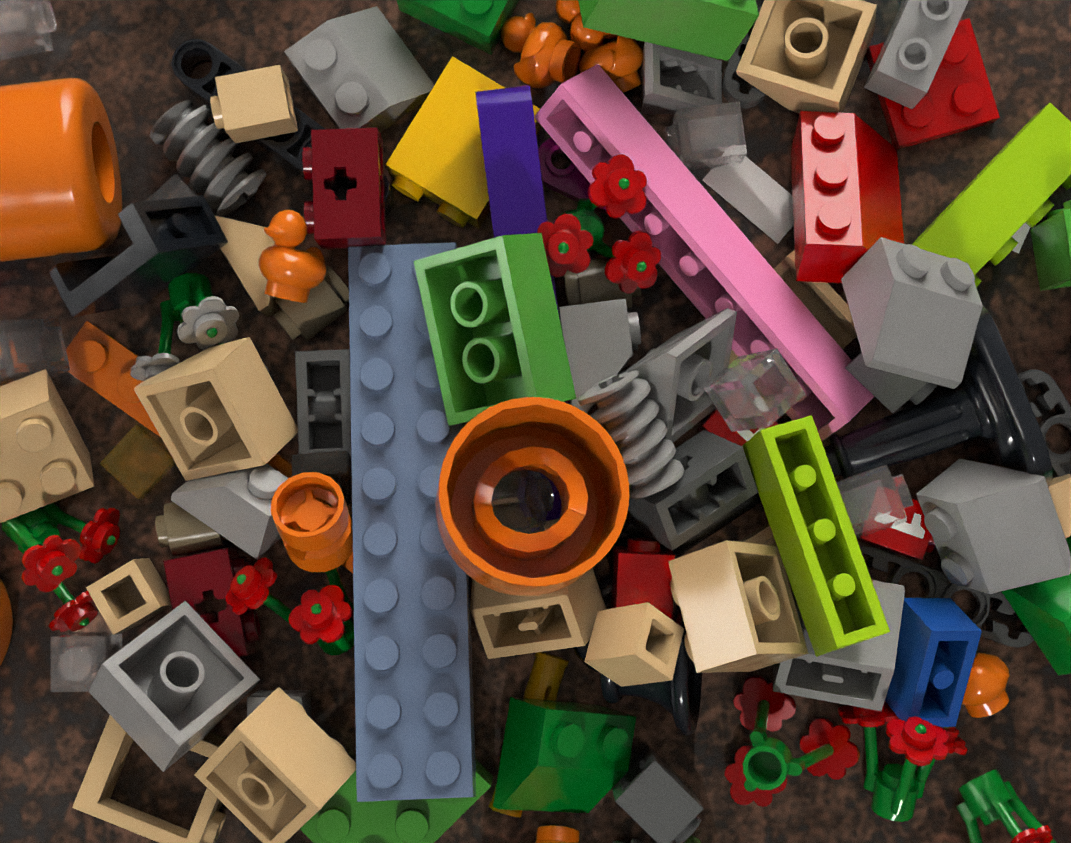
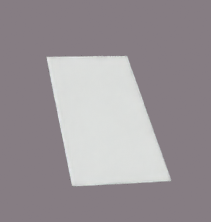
(755, 197)

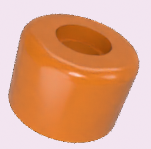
(56, 170)
(570, 452)

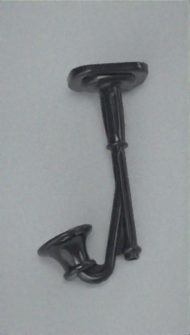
(986, 407)

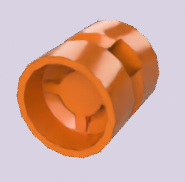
(313, 521)

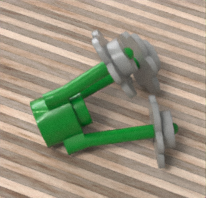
(201, 318)

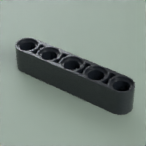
(288, 152)

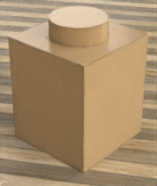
(254, 104)
(130, 595)
(634, 645)

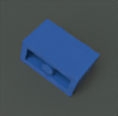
(932, 661)

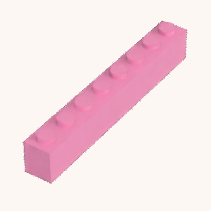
(704, 246)

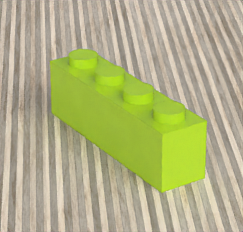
(1005, 194)
(814, 536)

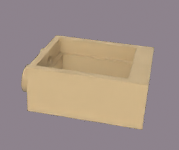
(103, 775)

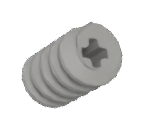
(205, 158)
(635, 432)

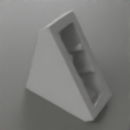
(677, 80)

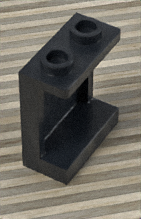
(167, 242)

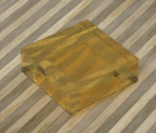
(138, 462)

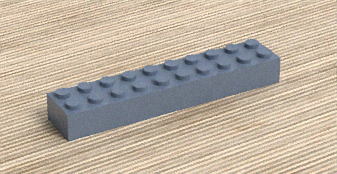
(406, 587)

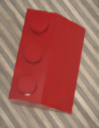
(841, 193)

